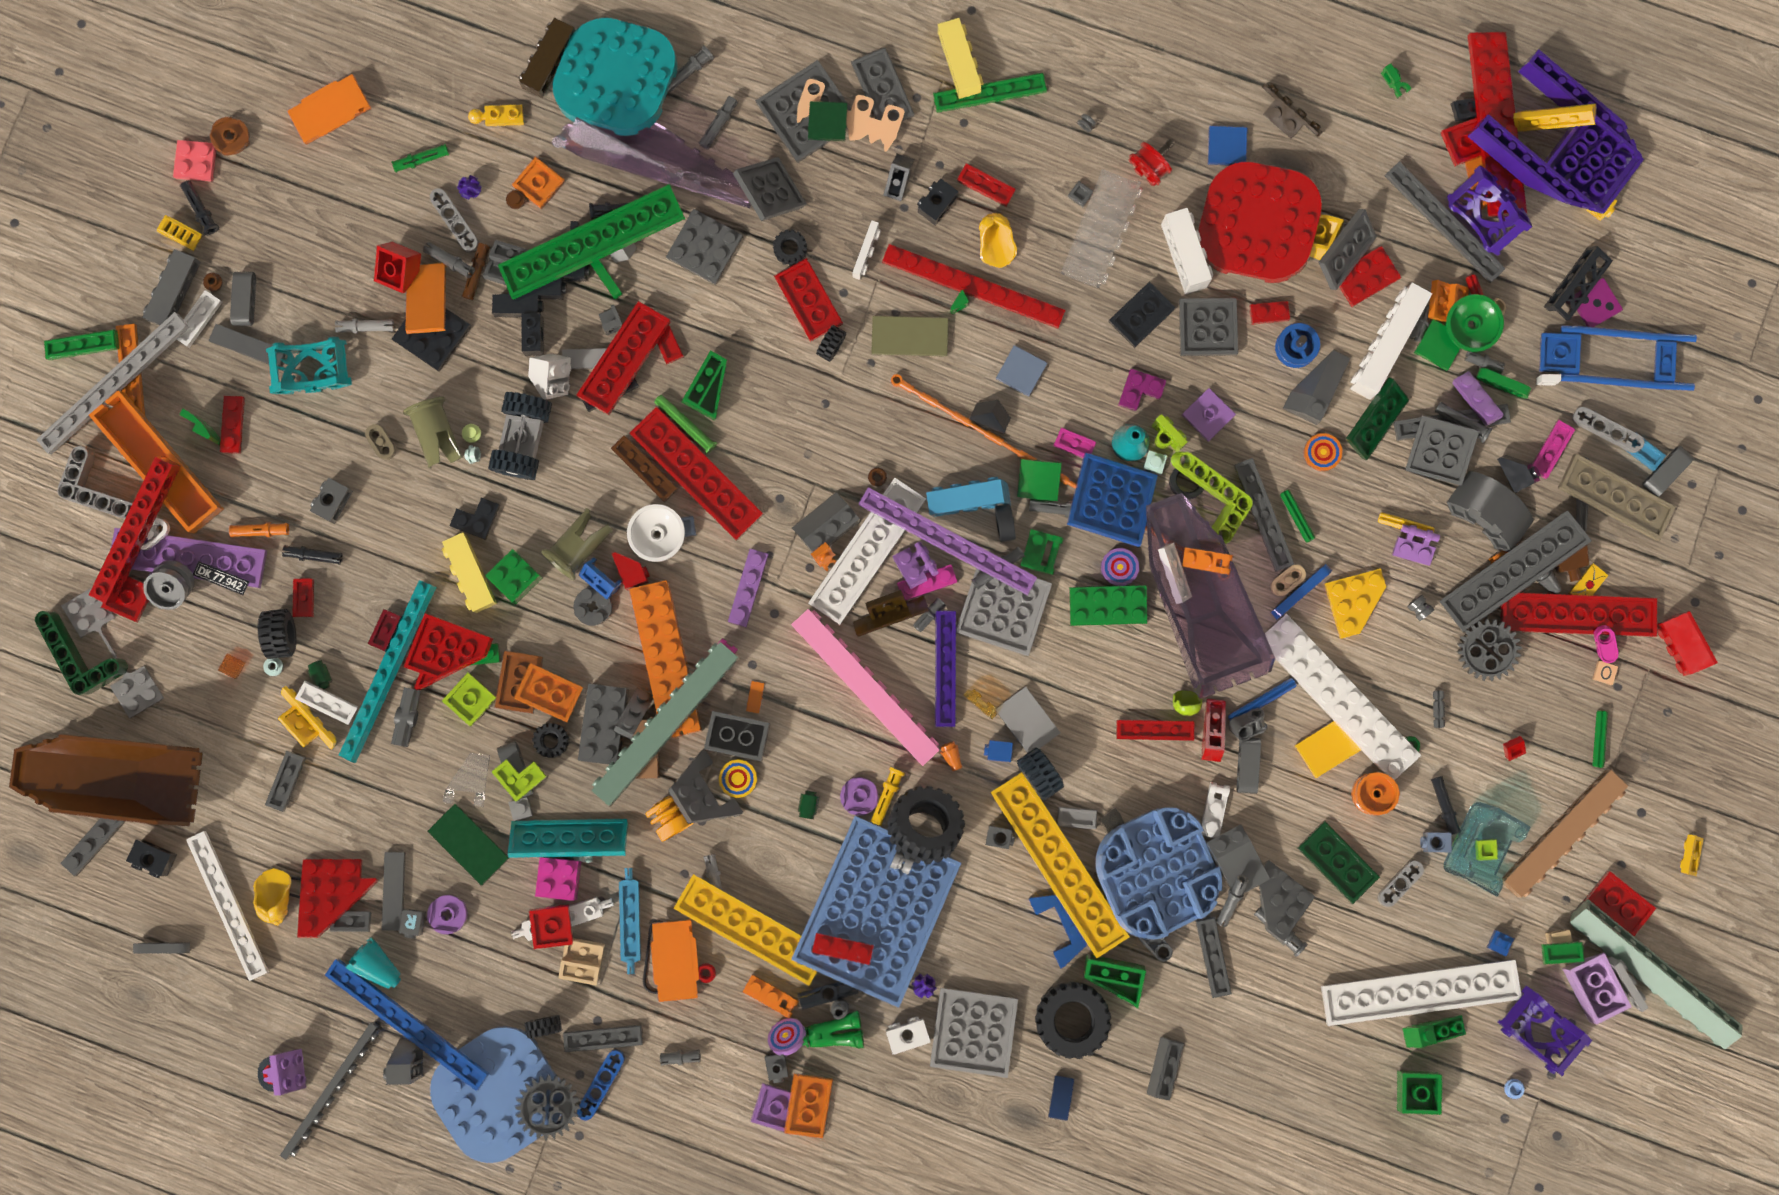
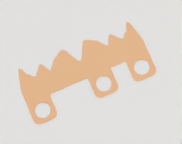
(858, 122)

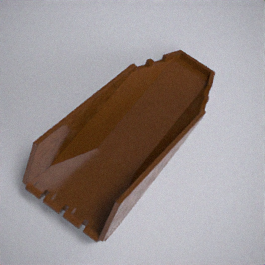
(110, 779)

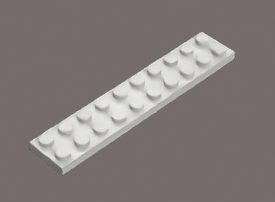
(1340, 698)
(1421, 992)

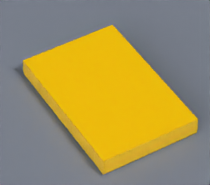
(1326, 749)

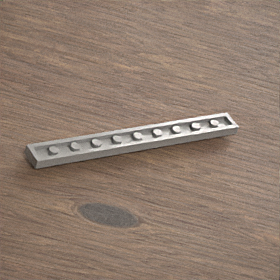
(115, 380)

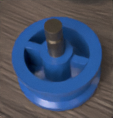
(1297, 345)

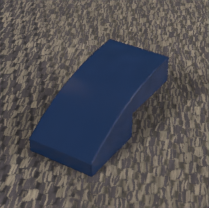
(1061, 1098)

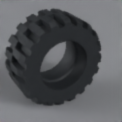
(932, 803)
(1099, 1026)

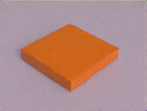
(538, 182)

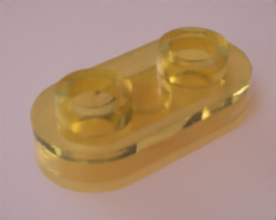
(987, 708)

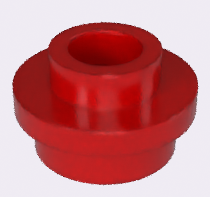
(711, 968)

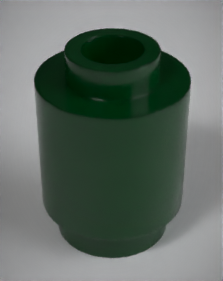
(319, 674)
(808, 805)

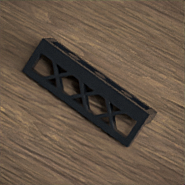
(1574, 277)

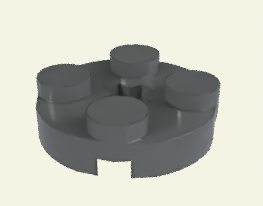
(582, 611)

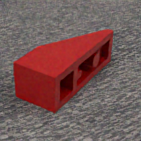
(1214, 730)

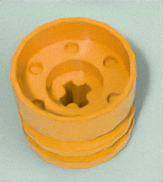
(670, 818)

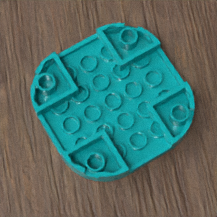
(615, 75)

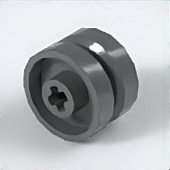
(169, 585)

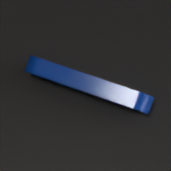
(1301, 591)
(600, 1084)

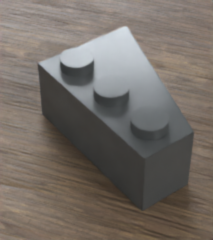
(404, 1064)

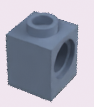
(1444, 842)

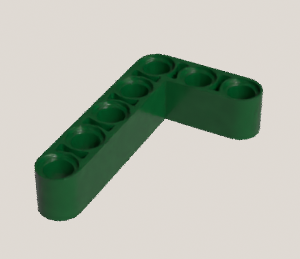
(73, 657)

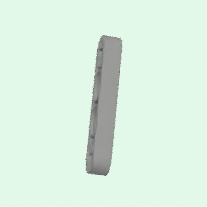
(454, 220)
(1606, 433)

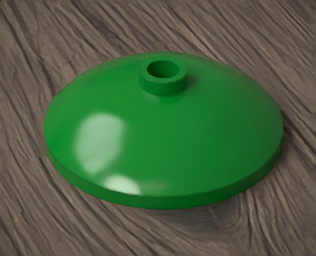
(1486, 318)

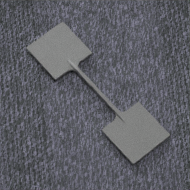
(136, 689)

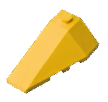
(1327, 232)

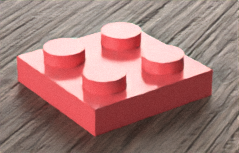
(194, 161)

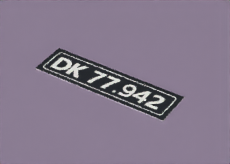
(220, 578)

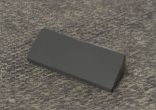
(1165, 1068)

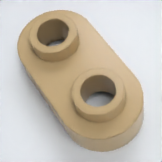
(1287, 580)

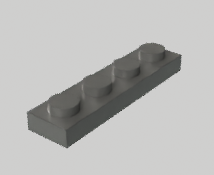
(90, 845)

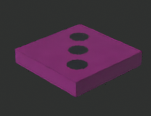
(1598, 305)

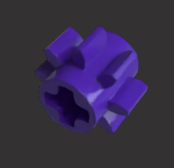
(469, 187)
(924, 986)

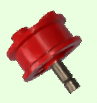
(1151, 162)

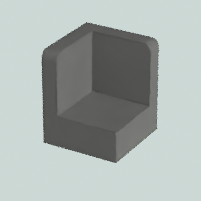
(611, 320)

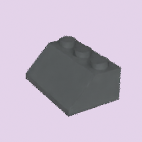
(826, 523)

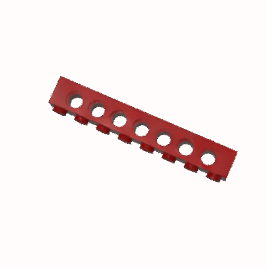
(134, 530)

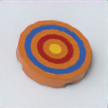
(1323, 452)

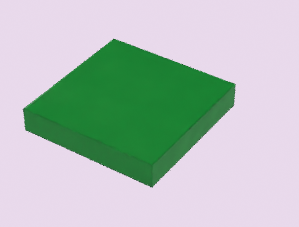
(1437, 346)

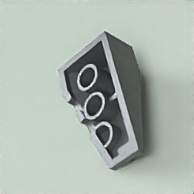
(1314, 393)

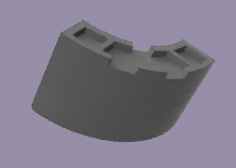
(1493, 508)

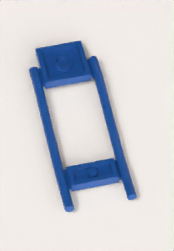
(1562, 355)

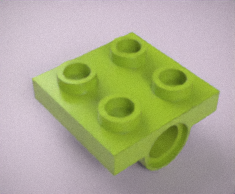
(1164, 426)

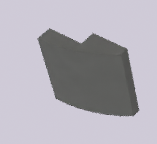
(500, 253)

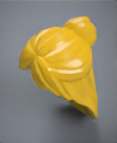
(996, 241)
(272, 895)

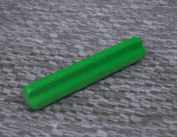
(1297, 516)
(1600, 739)

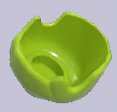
(1186, 702)

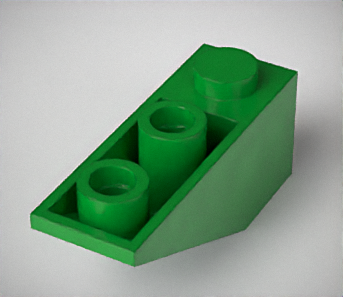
(1433, 1032)

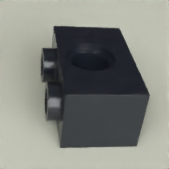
(932, 211)
(532, 334)
(162, 858)

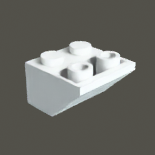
(550, 375)

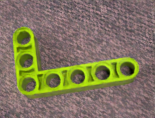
(1217, 490)

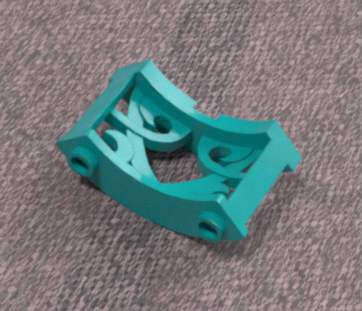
(287, 383)

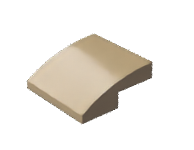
(582, 961)

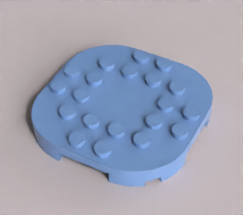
(1158, 873)
(485, 1119)

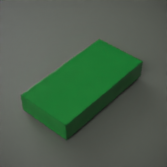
(1562, 952)

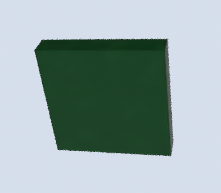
(827, 121)

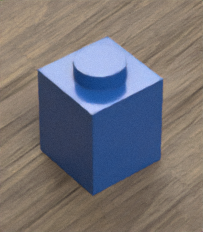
(998, 751)

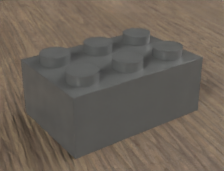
(737, 736)

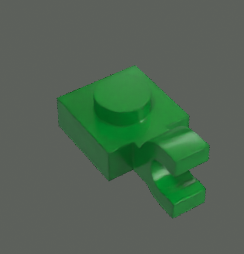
(1392, 77)

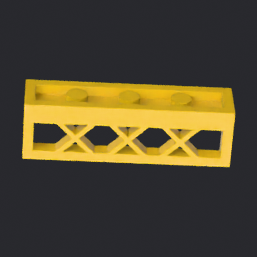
(1555, 117)

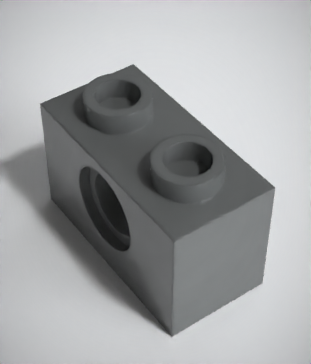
(332, 511)

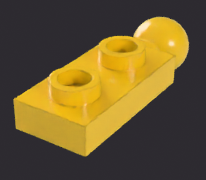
(498, 115)

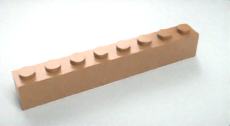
(1564, 833)

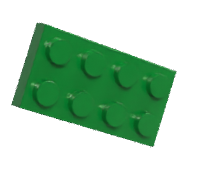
(1108, 605)

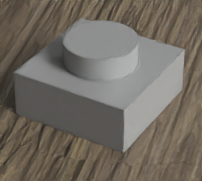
(520, 809)

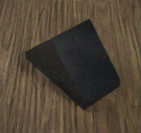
(991, 415)

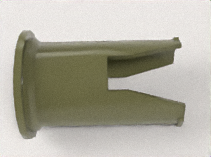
(433, 430)
(570, 550)

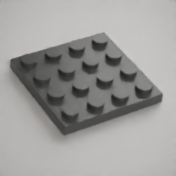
(781, 109)

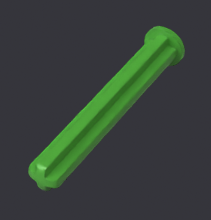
(685, 424)

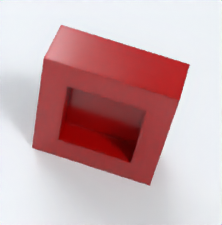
(1514, 748)

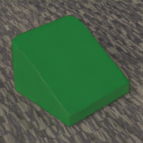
(960, 303)

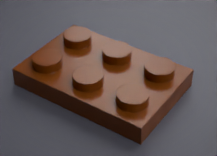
(512, 672)

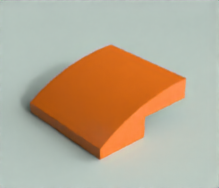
(1443, 297)

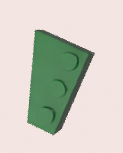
(1116, 976)

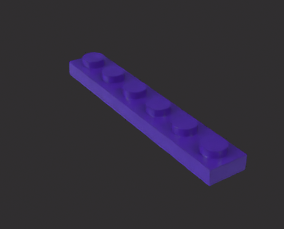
(945, 668)

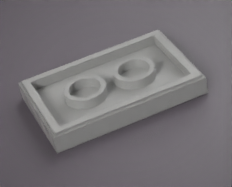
(1027, 720)

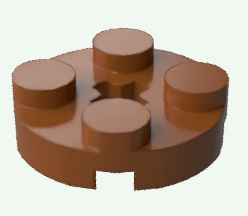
(226, 146)

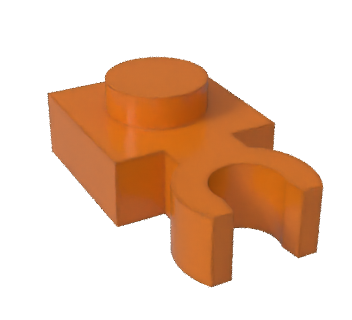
(823, 556)

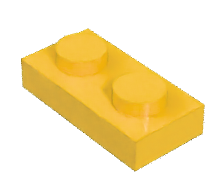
(1690, 861)

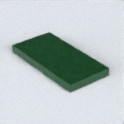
(1377, 418)
(468, 844)
(1338, 862)

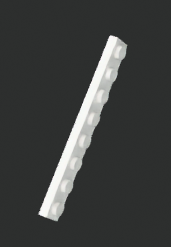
(227, 905)

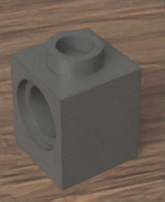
(991, 833)

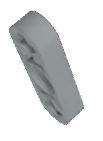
(1394, 898)

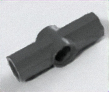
(406, 717)

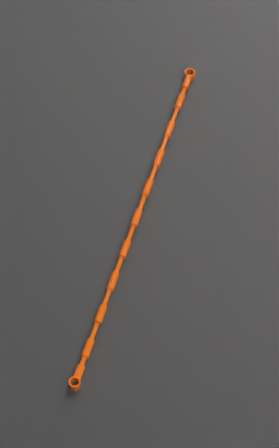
(967, 422)

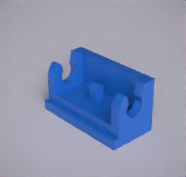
(598, 580)

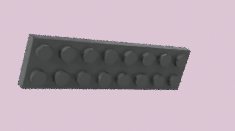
(1515, 571)

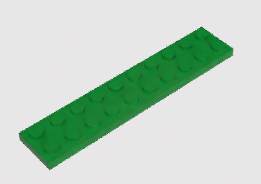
(591, 241)

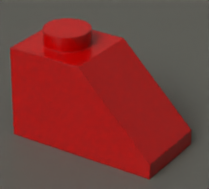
(631, 571)

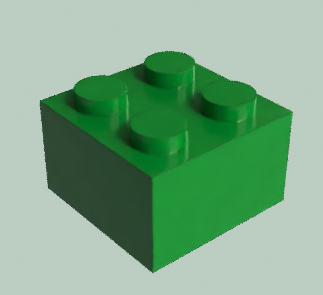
(514, 576)
(1419, 1092)

